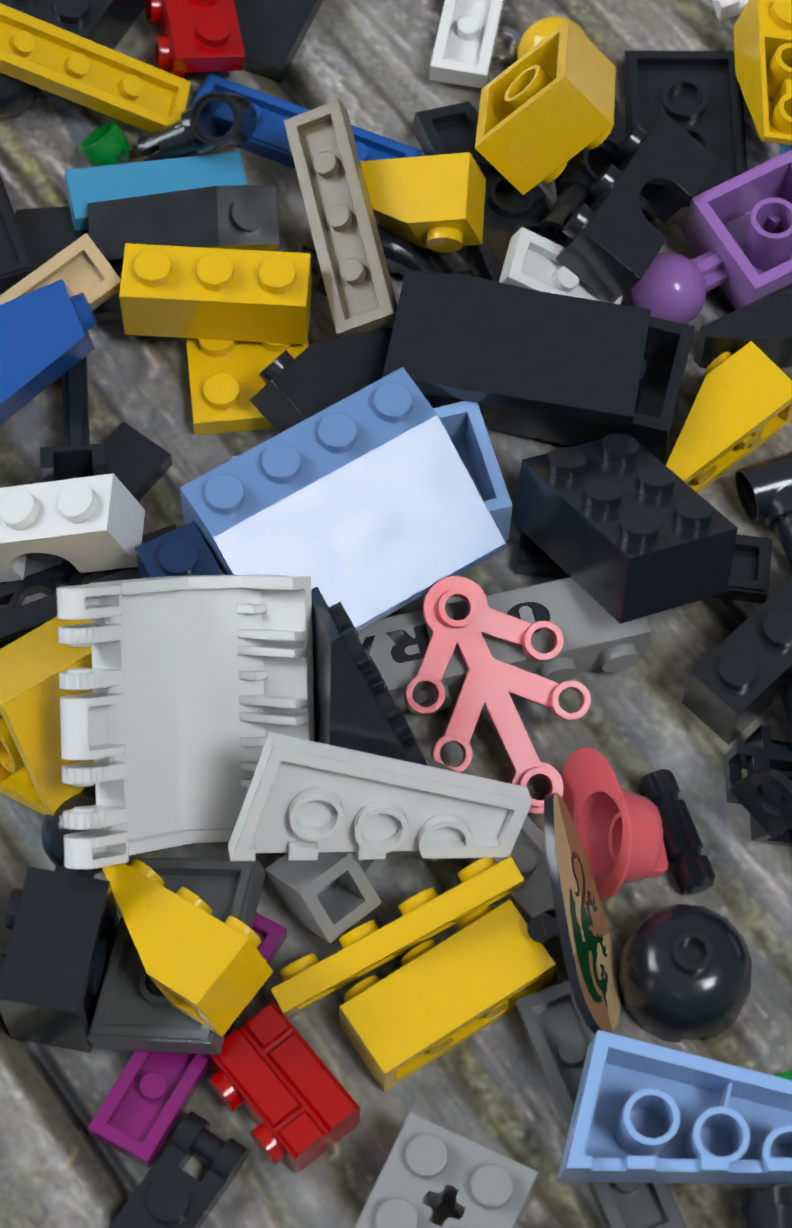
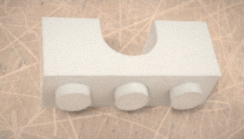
(81, 519)

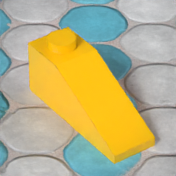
(429, 199)
(734, 413)

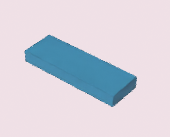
(148, 178)

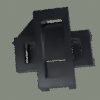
(764, 790)

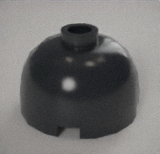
(684, 973)

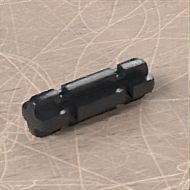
(680, 835)

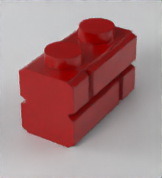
(283, 1089)

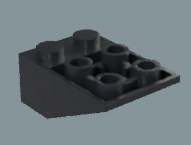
(350, 693)

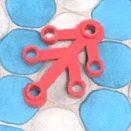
(490, 680)

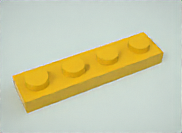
(89, 72)
(370, 947)

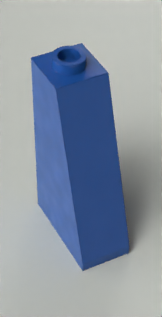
(40, 342)

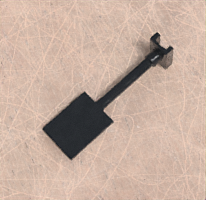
(47, 234)

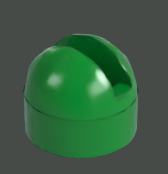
(105, 146)

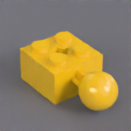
(546, 104)

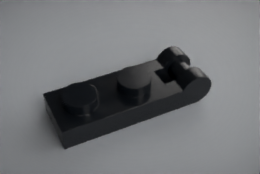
(172, 1196)

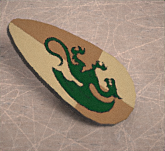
(578, 921)

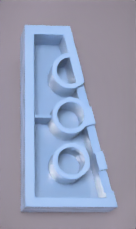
(675, 1119)

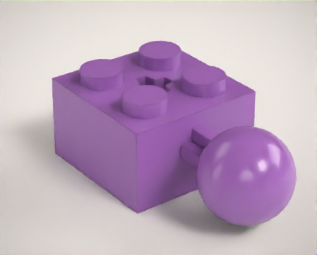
(740, 244)

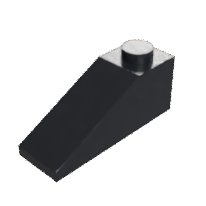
(198, 217)
(320, 376)

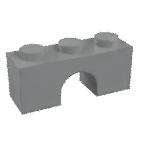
(333, 890)

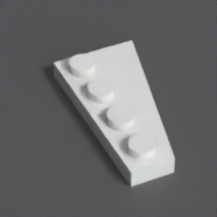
(347, 800)

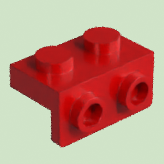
(196, 36)

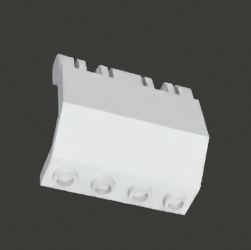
(179, 704)

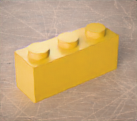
(216, 293)
(444, 993)

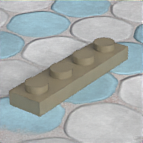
(341, 220)

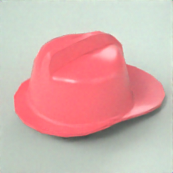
(615, 825)

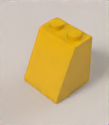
(31, 716)

